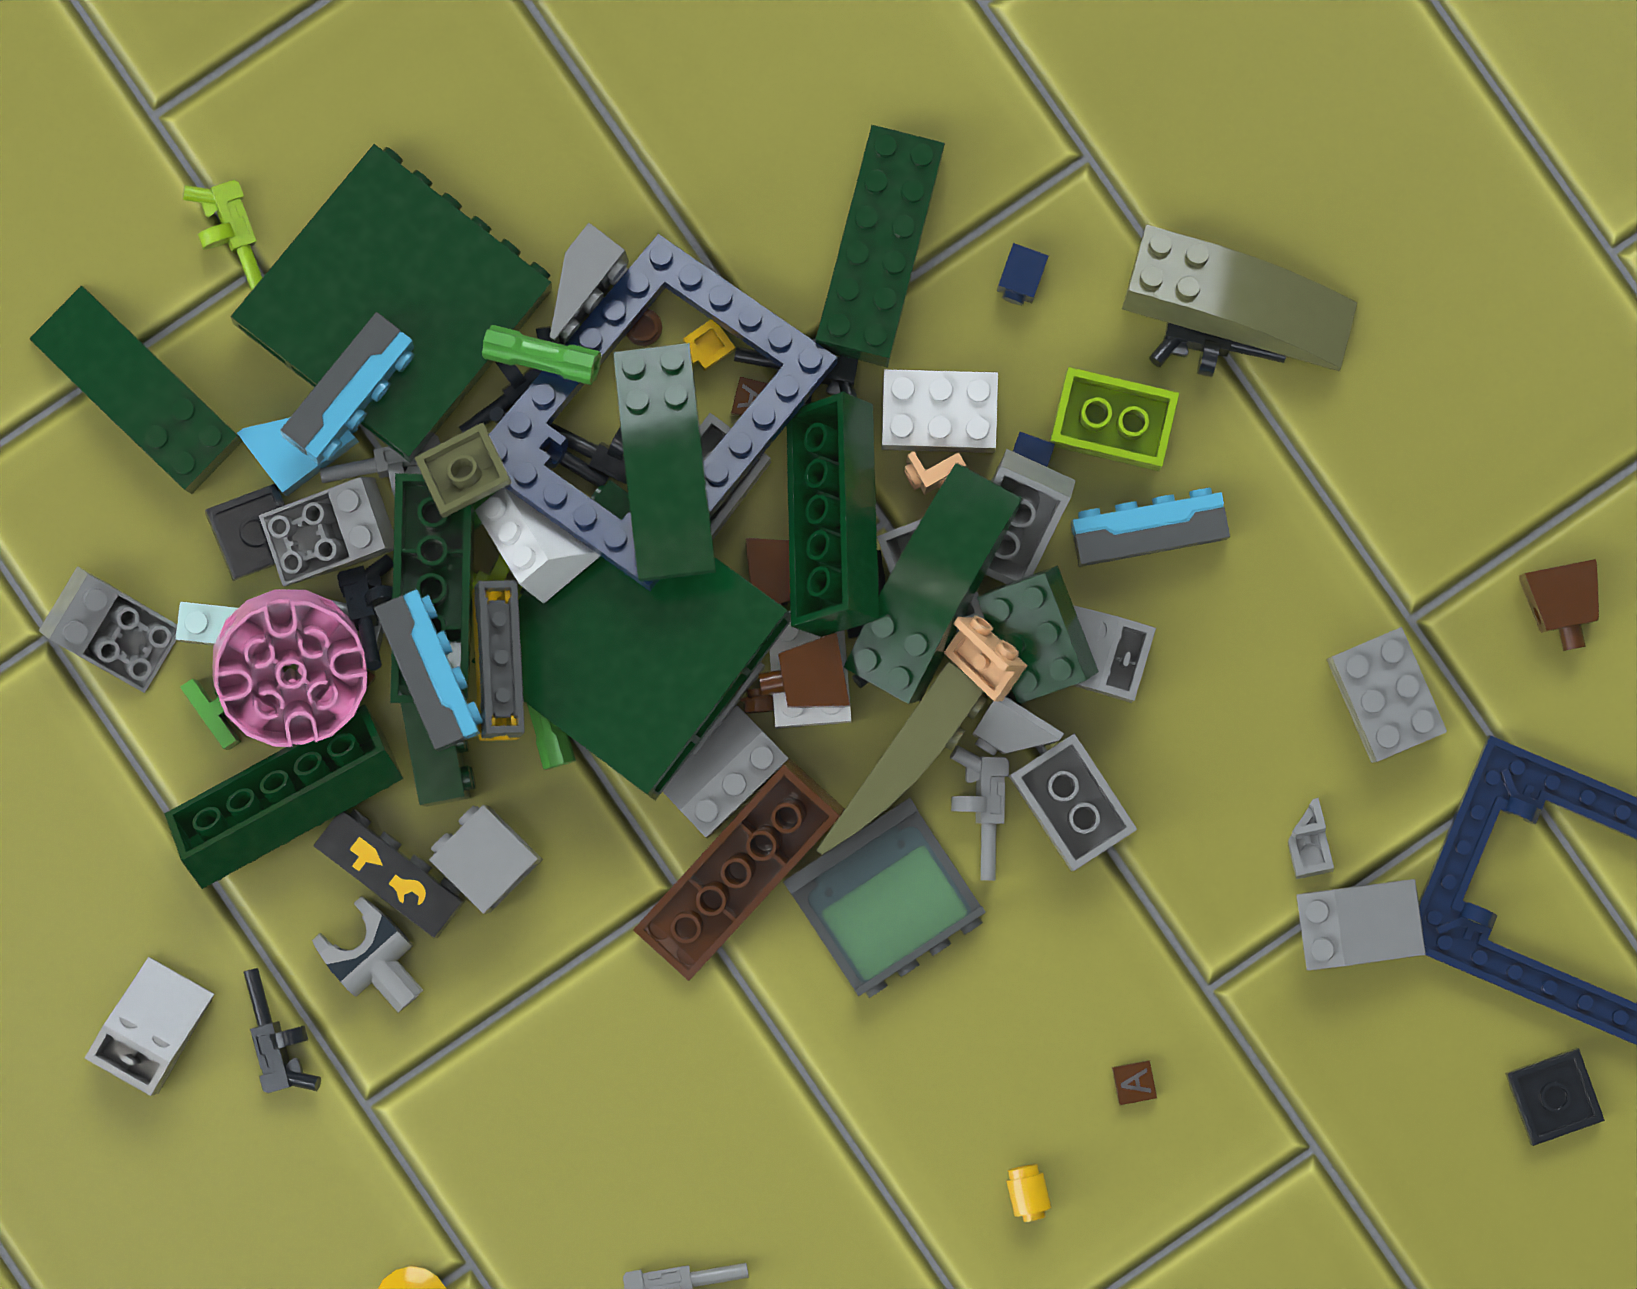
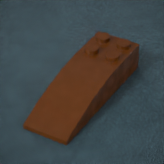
(739, 869)

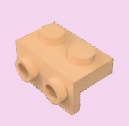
(932, 477)
(985, 657)

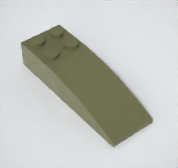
(1238, 298)
(915, 747)

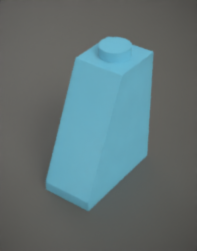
(282, 460)

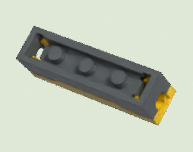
(498, 660)

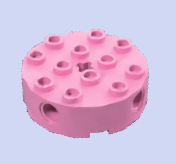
(298, 703)

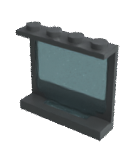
(885, 899)

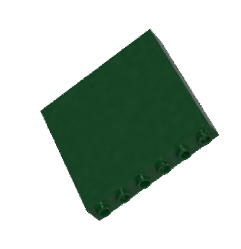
(418, 263)
(641, 668)

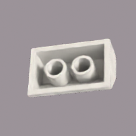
(532, 545)

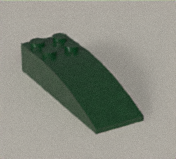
(136, 390)
(664, 462)
(437, 561)
(933, 584)

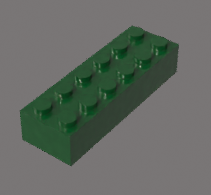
(879, 245)
(832, 515)
(281, 798)

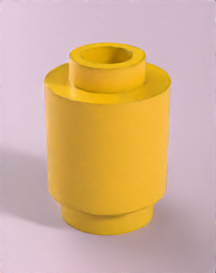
(1028, 1192)

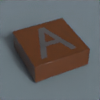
(745, 394)
(1134, 1082)

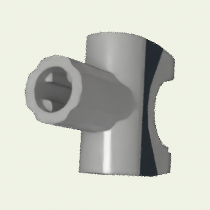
(374, 959)

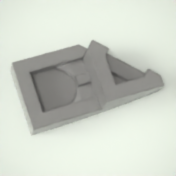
(1309, 844)

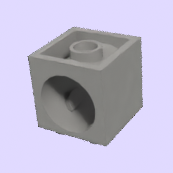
(484, 858)

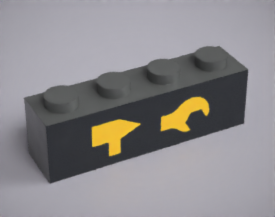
(389, 873)

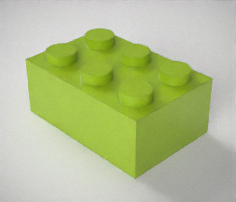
(1114, 419)

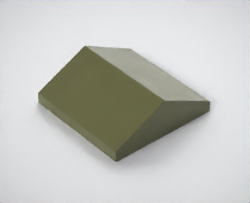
(463, 470)

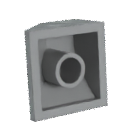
(1012, 728)

